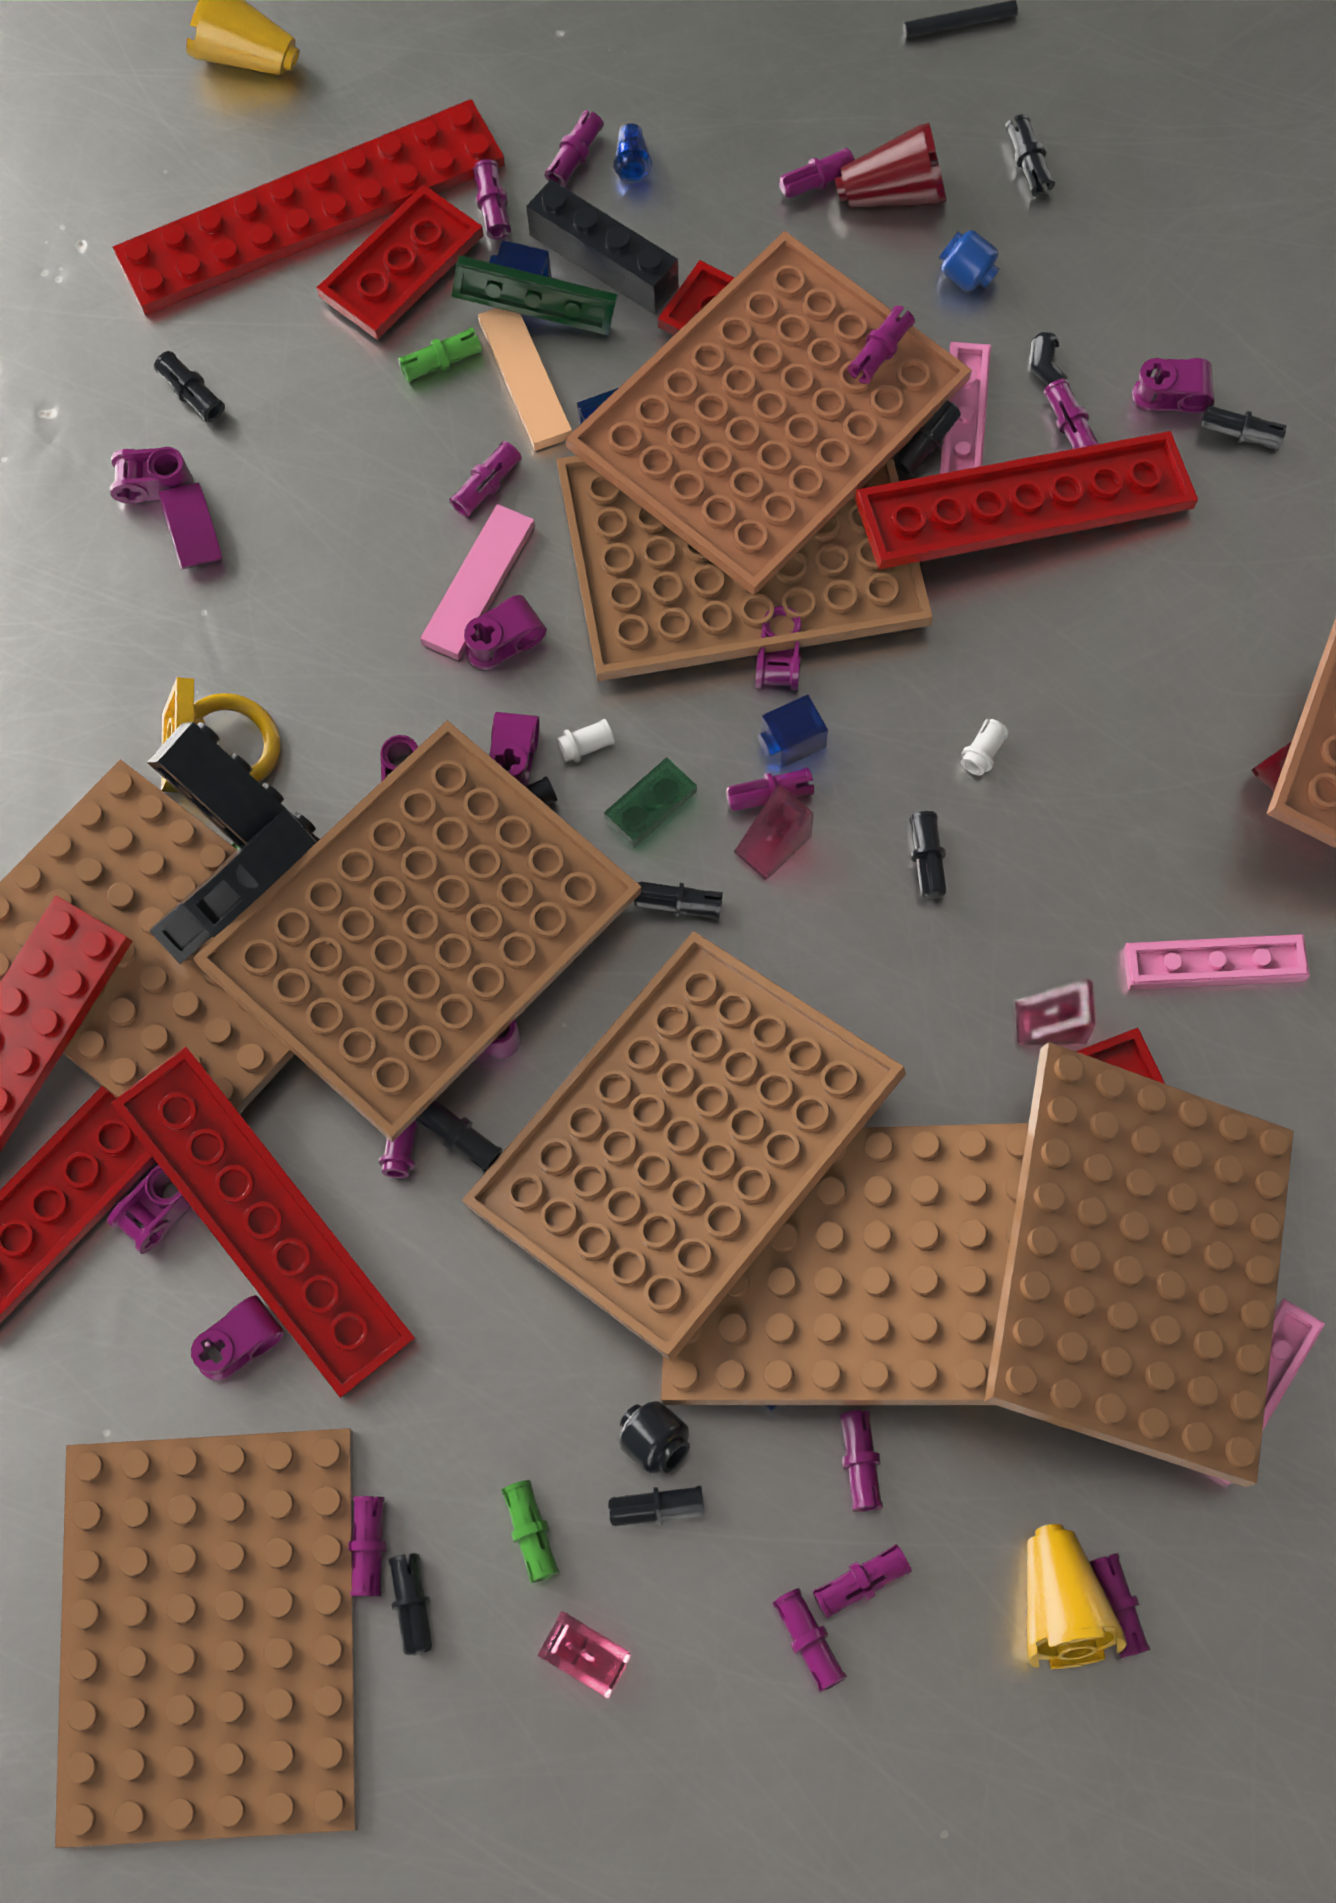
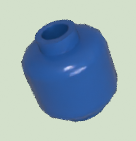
(969, 261)

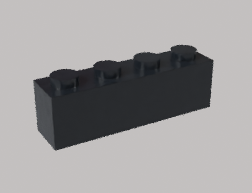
(603, 246)
(219, 783)

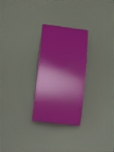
(190, 525)

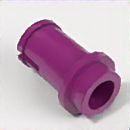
(397, 1159)

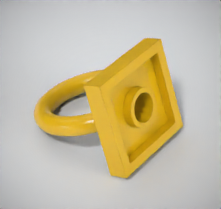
(182, 709)

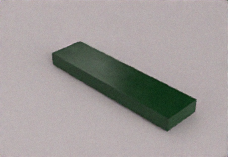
(533, 295)

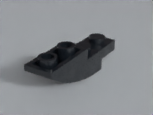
(233, 886)

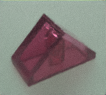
(776, 833)
(1057, 1016)
(583, 1654)

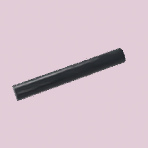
(960, 18)

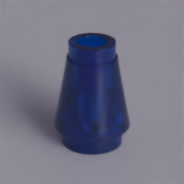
(632, 154)

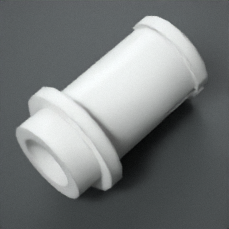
(585, 740)
(979, 755)

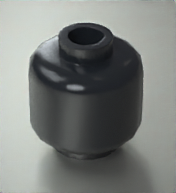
(654, 1437)

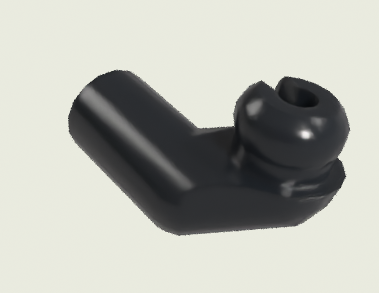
(1042, 356)

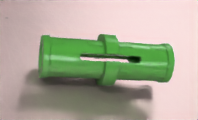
(440, 354)
(530, 1531)

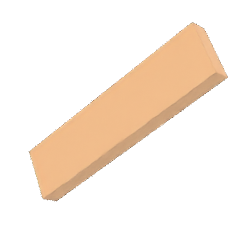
(525, 377)

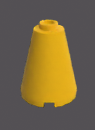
(240, 37)
(1066, 1604)

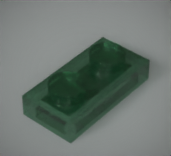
(650, 802)

